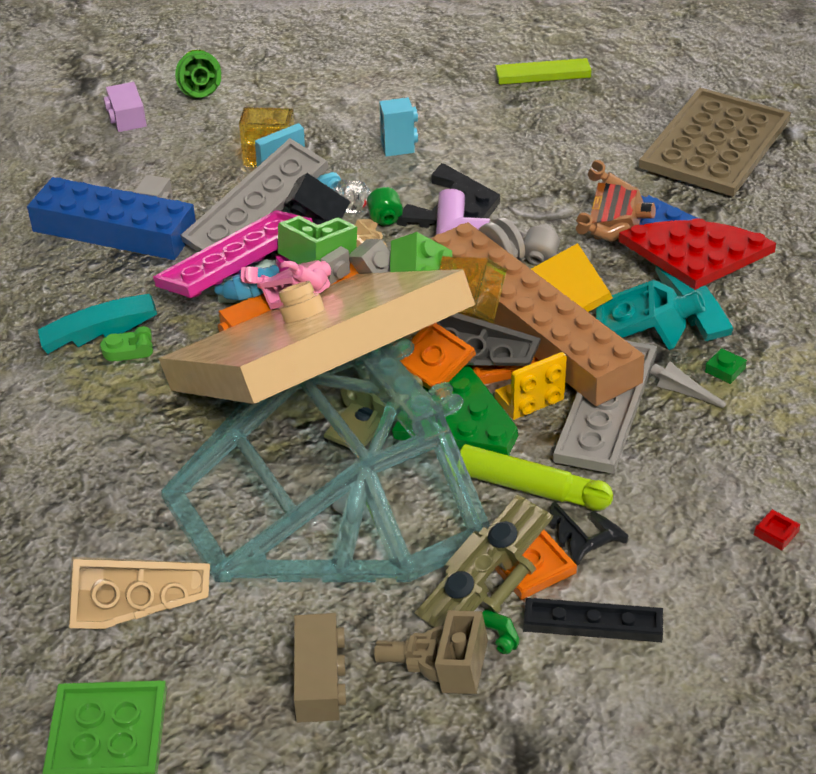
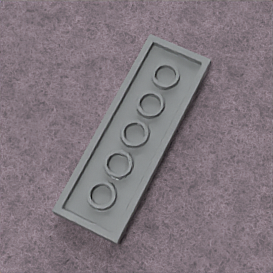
(255, 195)
(597, 434)

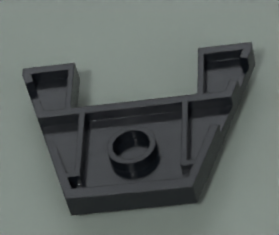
(479, 199)

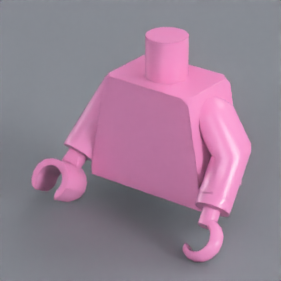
(314, 271)

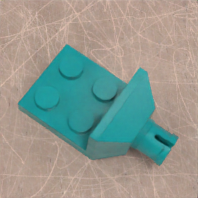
(650, 306)

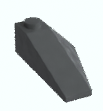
(492, 342)

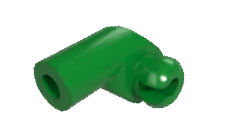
(508, 637)

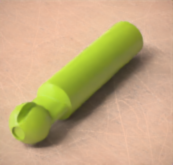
(536, 478)

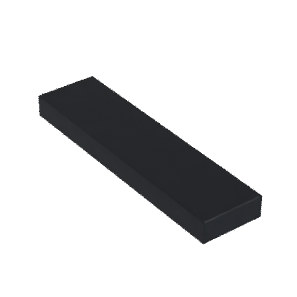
(593, 619)

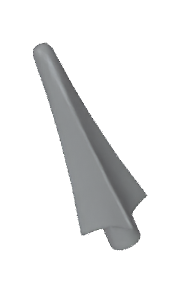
(675, 380)

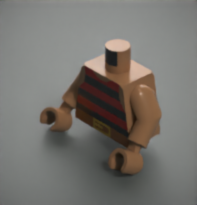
(614, 208)

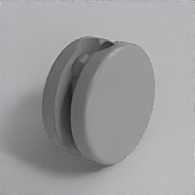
(505, 235)

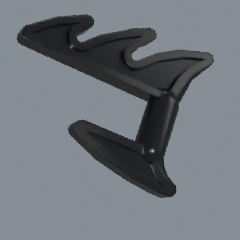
(580, 542)

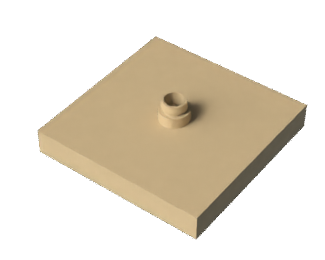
(314, 333)

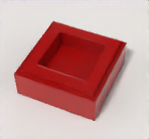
(777, 529)

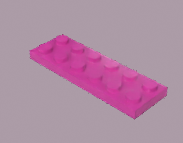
(224, 257)

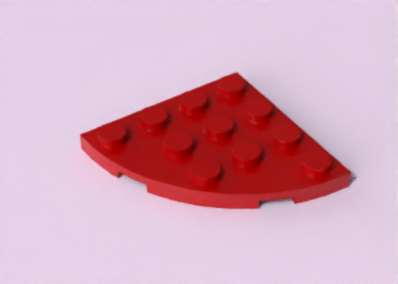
(697, 249)

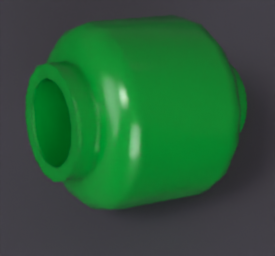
(384, 206)

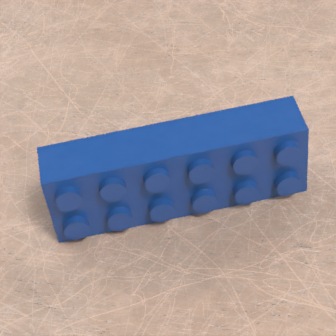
(111, 217)

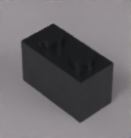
(315, 200)

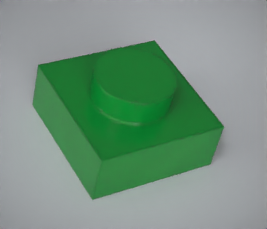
(725, 366)

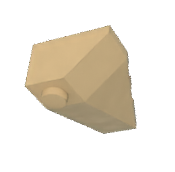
(127, 589)

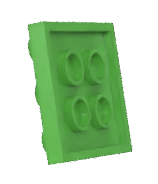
(106, 728)

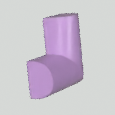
(451, 211)

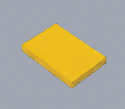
(575, 277)

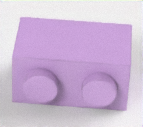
(125, 107)

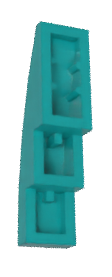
(105, 319)
(712, 322)

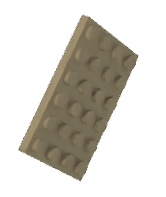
(715, 141)

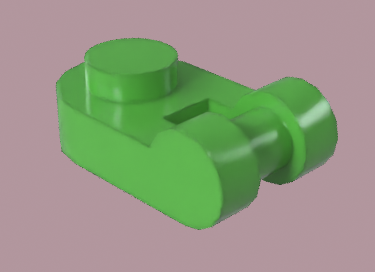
(128, 345)

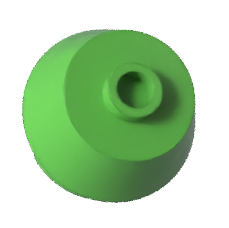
(198, 74)

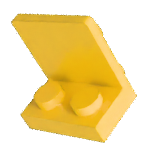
(534, 386)

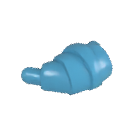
(237, 290)

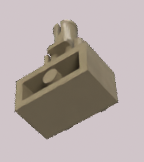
(444, 654)

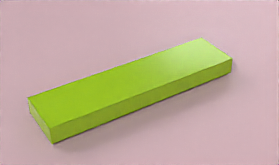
(543, 71)

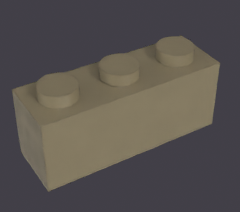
(318, 668)

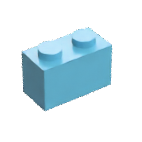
(397, 126)

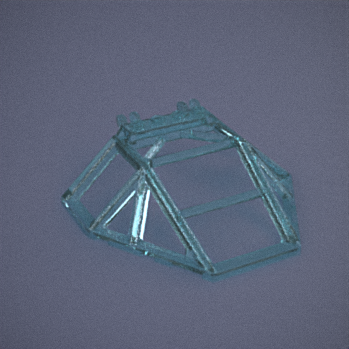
(417, 414)

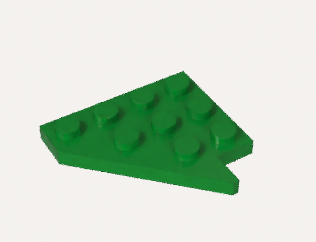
(479, 420)

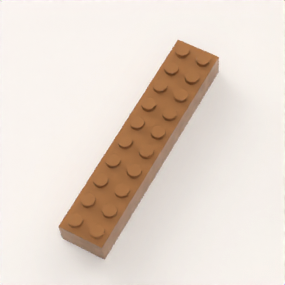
(597, 358)

